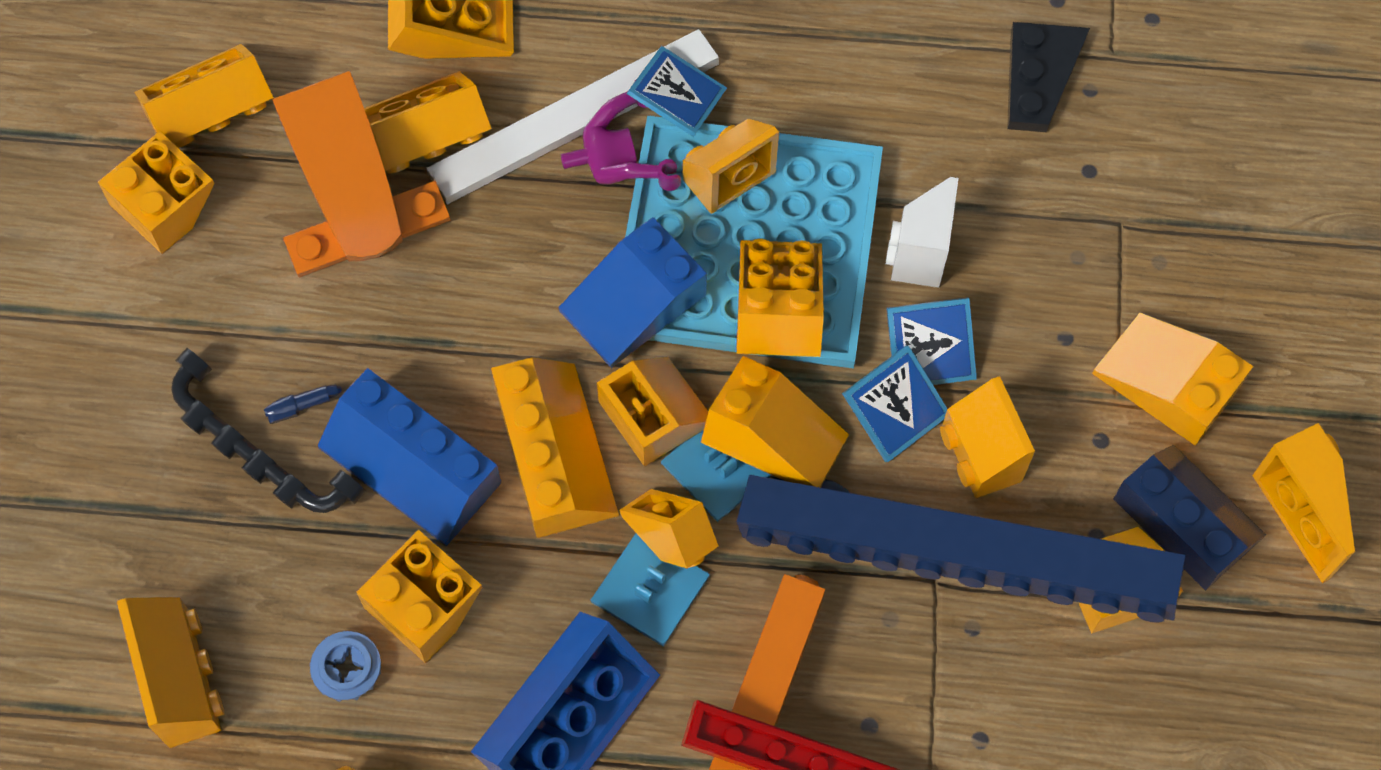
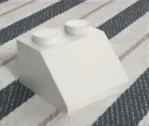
(923, 236)

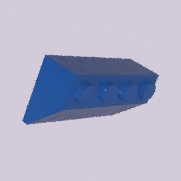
(408, 457)
(569, 702)

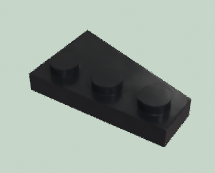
(1039, 70)

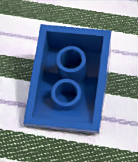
(635, 292)

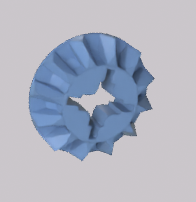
(335, 650)

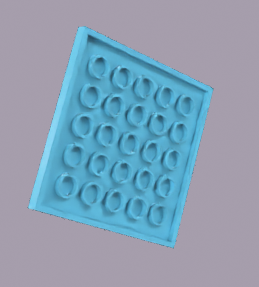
(817, 195)

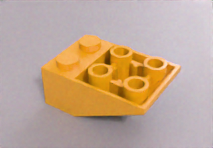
(780, 298)

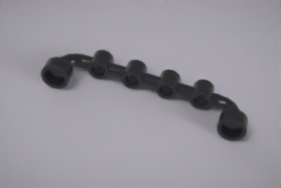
(258, 463)

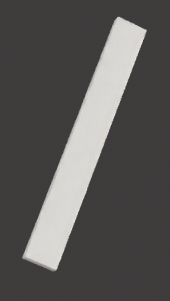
(551, 125)

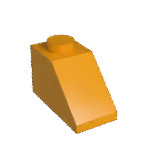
(672, 527)

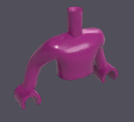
(613, 153)

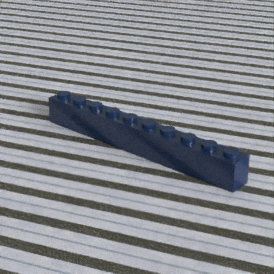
(963, 548)

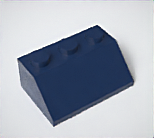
(1188, 515)

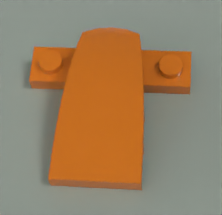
(348, 180)

